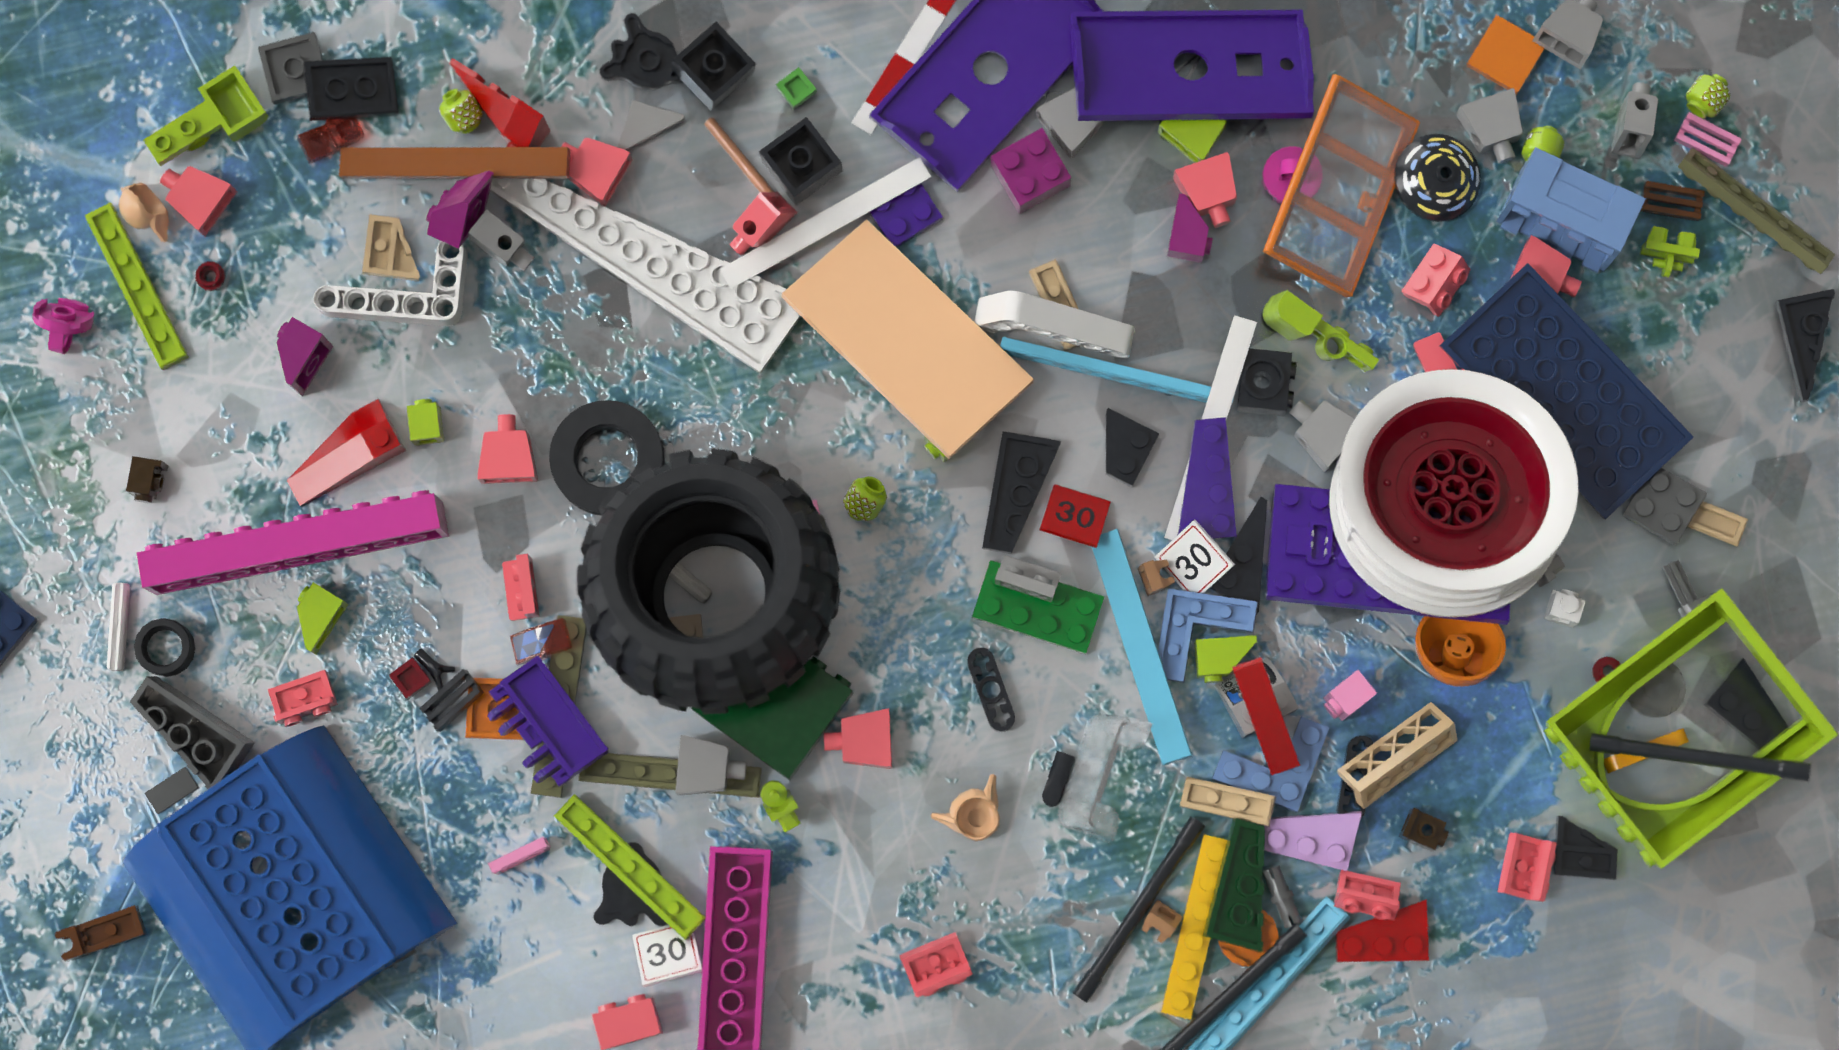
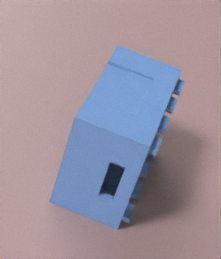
(1570, 210)

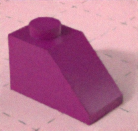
(1188, 233)

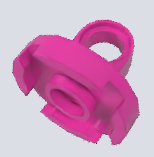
(1279, 171)
(62, 321)

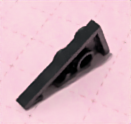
(1803, 328)
(1246, 552)

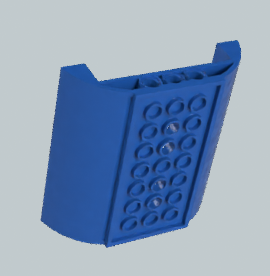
(324, 854)

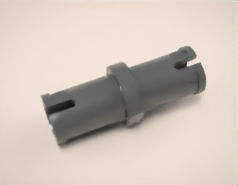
(1282, 896)

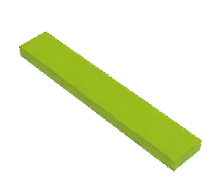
(136, 286)
(630, 867)

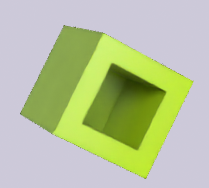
(425, 422)

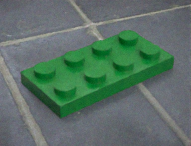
(1063, 622)

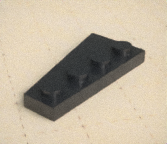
(1017, 482)

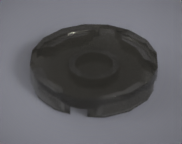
(1657, 699)

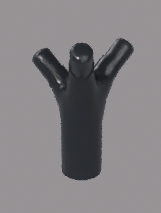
(433, 667)

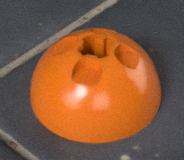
(1459, 650)

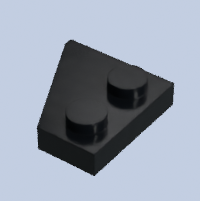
(1126, 447)
(1582, 853)

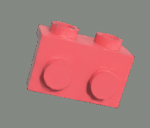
(1437, 279)
(302, 698)
(1527, 867)
(1367, 895)
(936, 965)

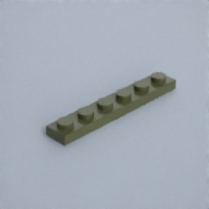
(1757, 211)
(566, 669)

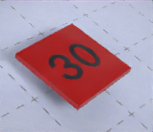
(1075, 516)

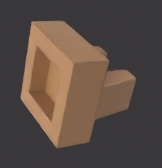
(1151, 576)
(1163, 919)

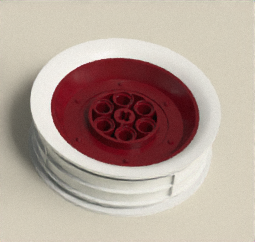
(1458, 423)

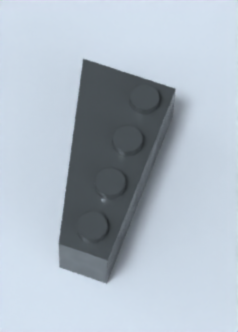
(198, 736)

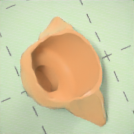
(143, 209)
(973, 812)

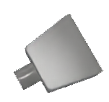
(1571, 31)
(1061, 121)
(1635, 122)
(1493, 124)
(490, 232)
(1322, 431)
(705, 767)

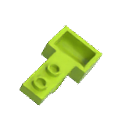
(227, 105)
(1297, 319)

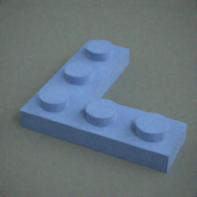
(1190, 608)
(1285, 786)

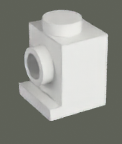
(1565, 608)

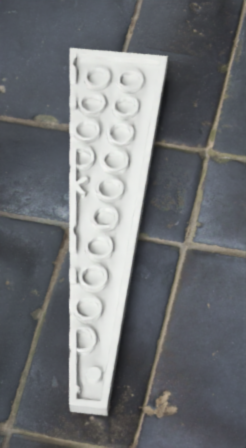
(680, 278)

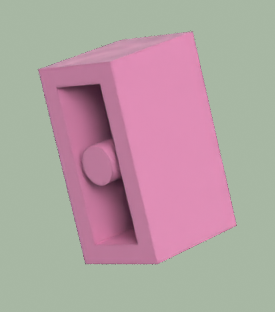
(1348, 696)

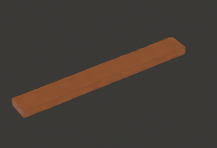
(454, 162)

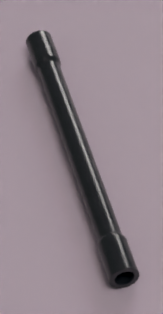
(1782, 768)
(1182, 844)
(1283, 946)

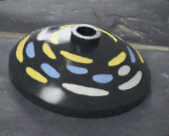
(1421, 183)

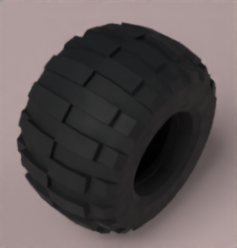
(695, 507)

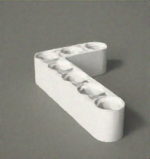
(404, 299)
(1054, 320)

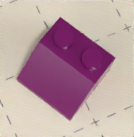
(459, 209)
(301, 353)

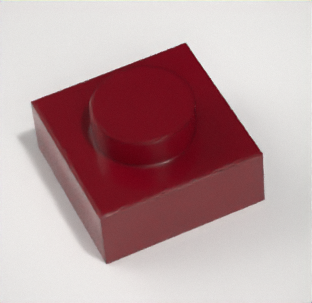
(410, 678)

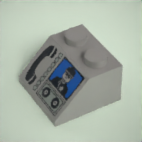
(1235, 705)

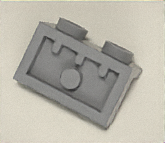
(1027, 578)

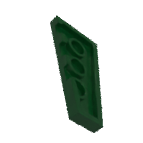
(1237, 898)

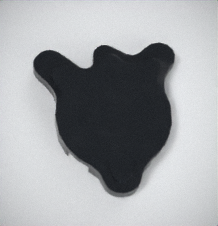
(642, 58)
(621, 902)

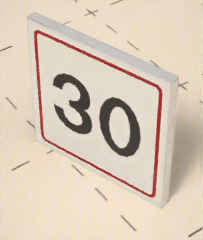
(1195, 559)
(665, 955)

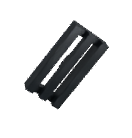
(432, 716)

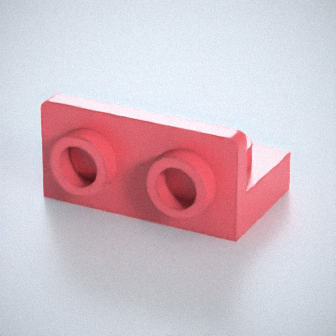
(520, 588)

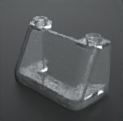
(1080, 804)

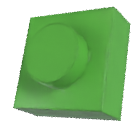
(796, 88)

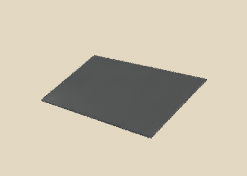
(171, 790)

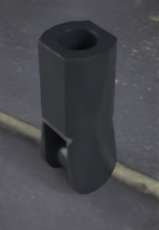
(1057, 779)

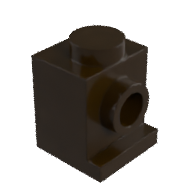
(145, 478)
(1413, 833)

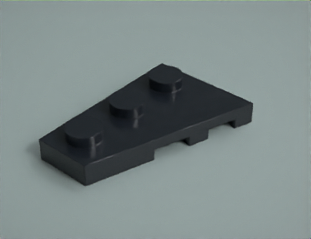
(1747, 706)

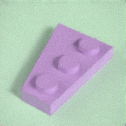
(1314, 838)

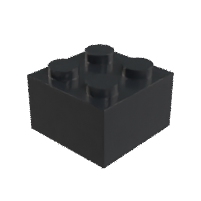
(713, 66)
(801, 161)

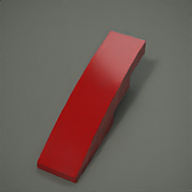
(1266, 716)

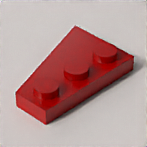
(1386, 939)

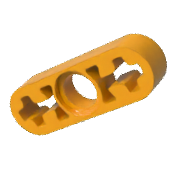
(1619, 761)

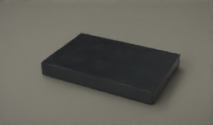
(350, 88)

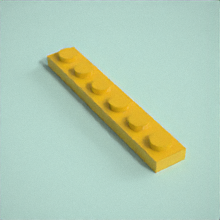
(1191, 943)

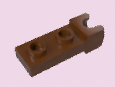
(102, 932)

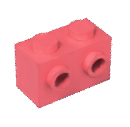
(627, 1022)

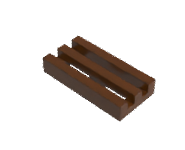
(1676, 190)

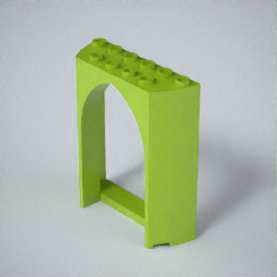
(1668, 830)

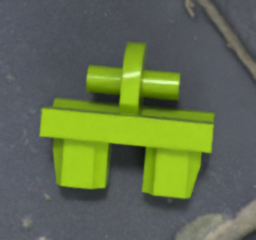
(1683, 251)
(780, 804)

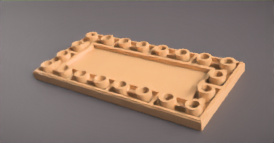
(907, 338)

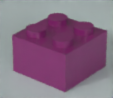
(1030, 170)

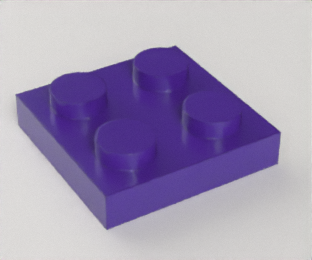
(906, 215)

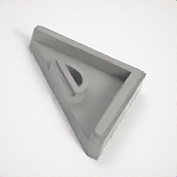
(646, 123)

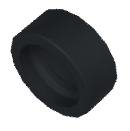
(148, 631)

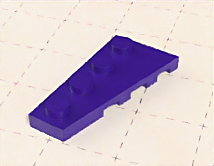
(1208, 481)

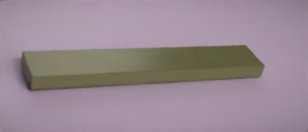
(658, 774)

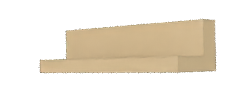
(1410, 757)

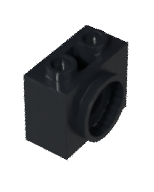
(1278, 370)

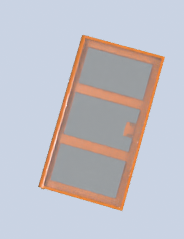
(1340, 186)

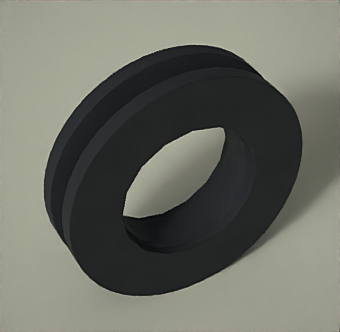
(583, 423)

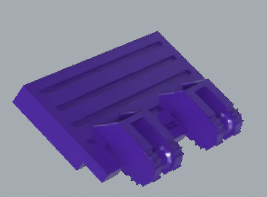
(547, 717)

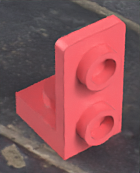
(1431, 355)

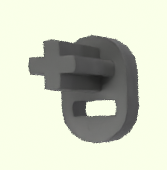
(1683, 588)

